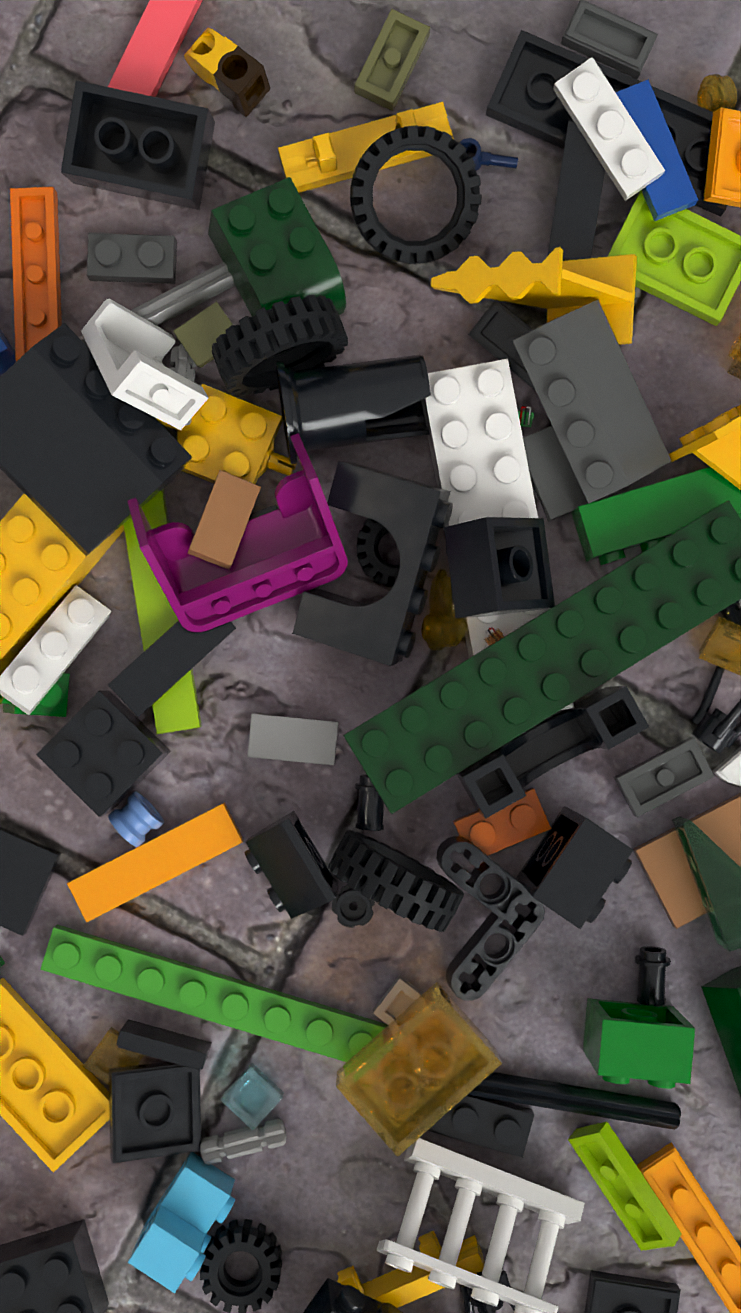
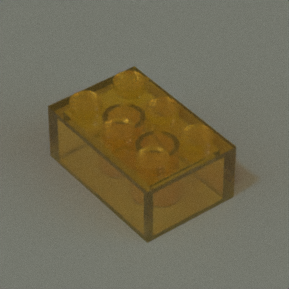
(417, 1069)

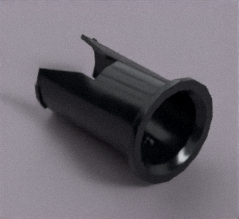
(353, 402)

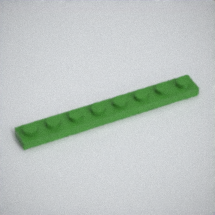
(207, 994)

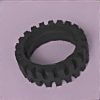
(467, 181)
(297, 333)
(395, 881)

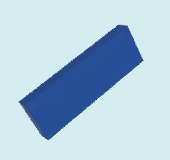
(673, 189)

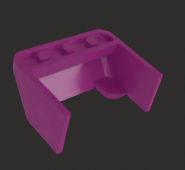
(275, 560)

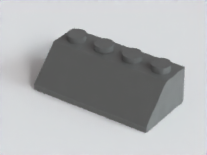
(592, 401)

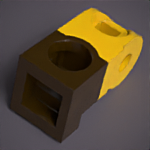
(228, 70)

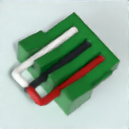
(526, 417)

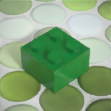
(638, 1042)

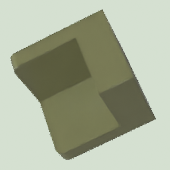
(201, 332)

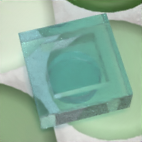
(252, 1096)

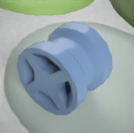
(135, 819)

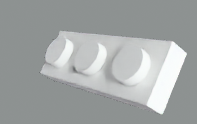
(608, 128)
(52, 649)

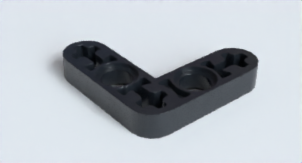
(502, 907)

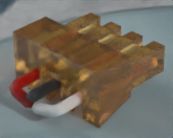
(494, 636)

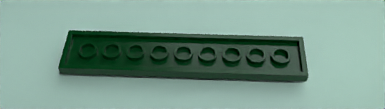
(552, 660)

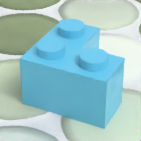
(177, 1228)

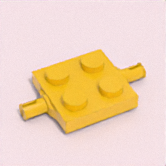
(231, 438)

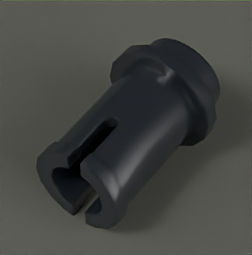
(370, 806)
(652, 973)

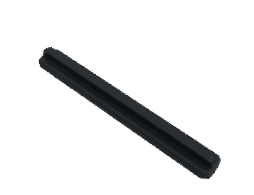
(579, 1100)

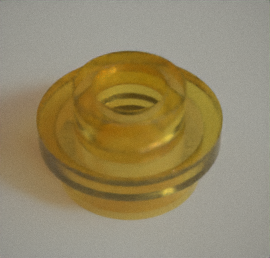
(717, 92)

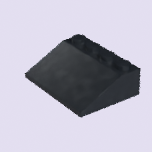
(77, 444)

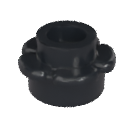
(347, 916)

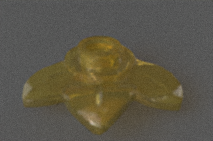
(441, 627)

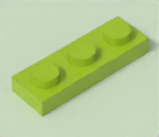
(624, 1186)

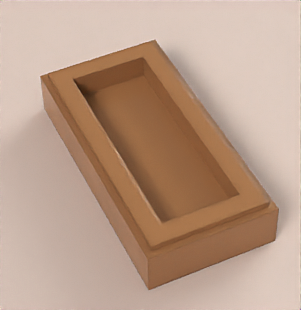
(224, 520)

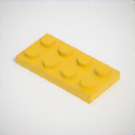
(44, 1085)

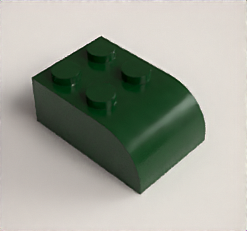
(275, 248)

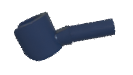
(486, 158)

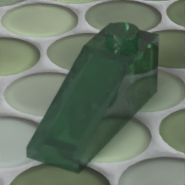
(717, 882)

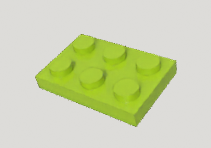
(682, 259)

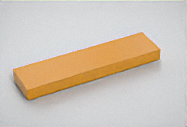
(155, 862)
(697, 1221)

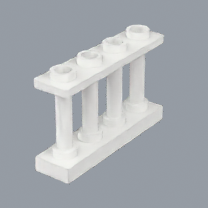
(512, 1194)

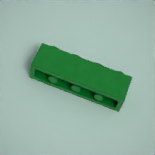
(649, 513)

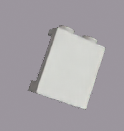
(130, 360)

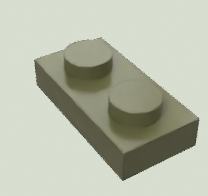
(392, 59)

